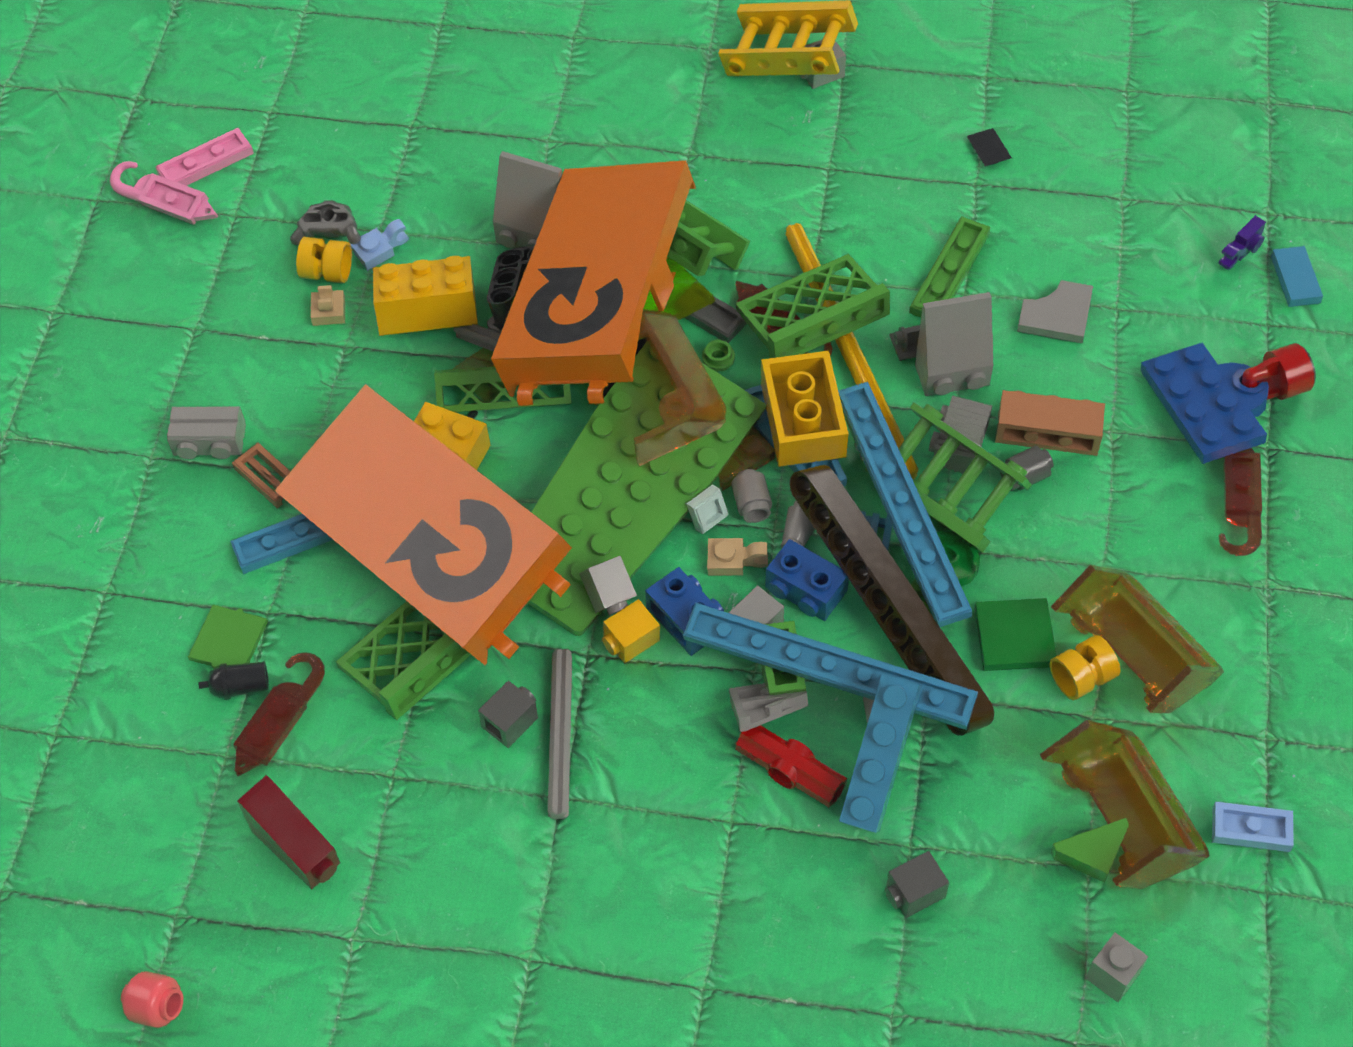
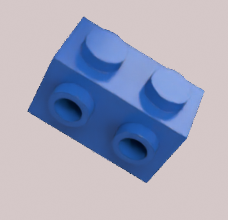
(806, 580)
(672, 603)

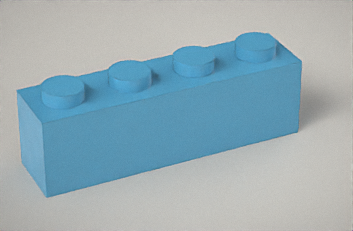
(880, 753)

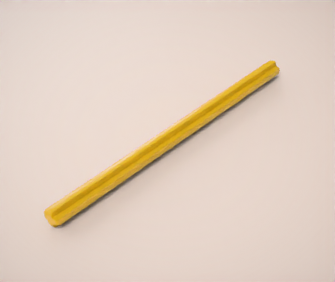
(847, 344)

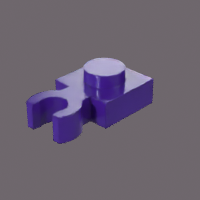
(1246, 240)

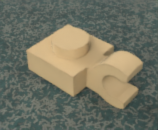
(729, 556)

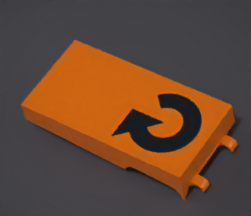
(591, 278)
(426, 523)

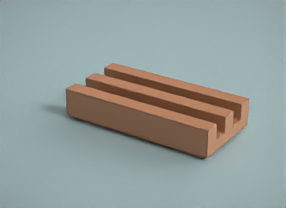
(254, 480)

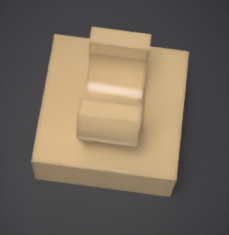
(327, 306)

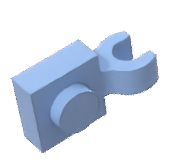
(378, 247)

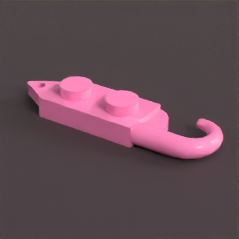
(164, 195)

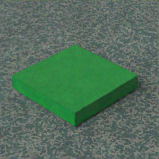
(1015, 634)

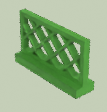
(824, 322)
(410, 680)

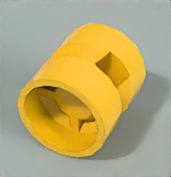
(326, 260)
(1086, 666)

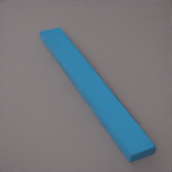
(904, 506)
(823, 662)

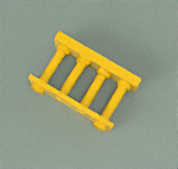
(789, 18)

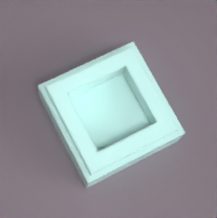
(707, 509)

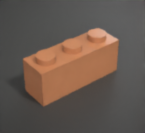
(1050, 422)

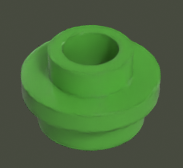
(721, 349)

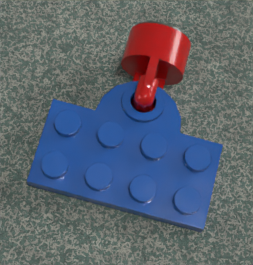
(1219, 402)

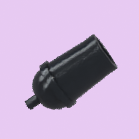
(237, 679)

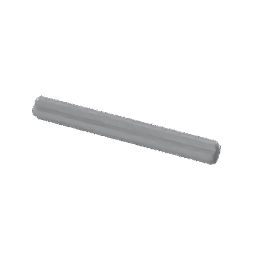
(560, 734)

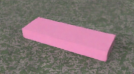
(206, 158)

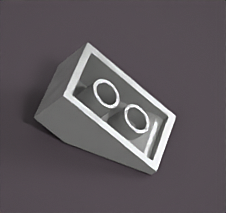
(522, 199)
(955, 344)

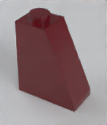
(288, 833)

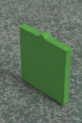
(227, 637)

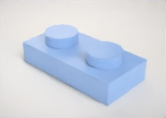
(1252, 826)

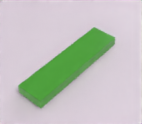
(952, 264)

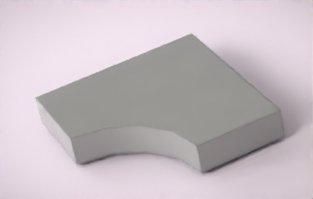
(1060, 314)

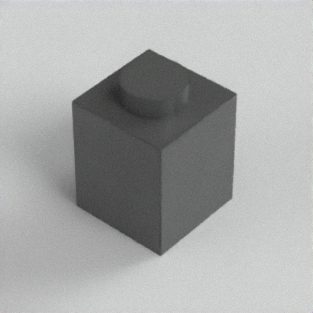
(508, 713)
(916, 884)

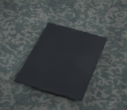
(989, 147)

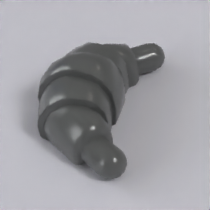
(327, 220)

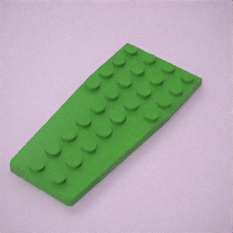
(622, 509)

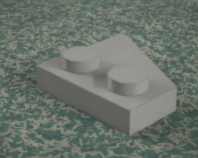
(755, 706)

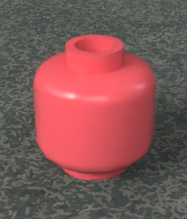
(152, 999)

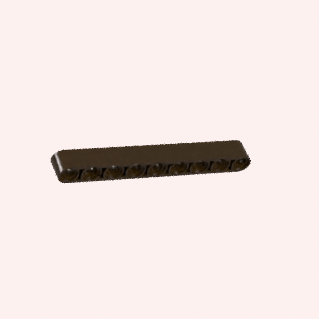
(884, 586)

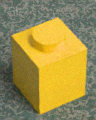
(630, 631)

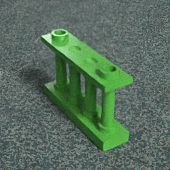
(702, 238)
(945, 509)

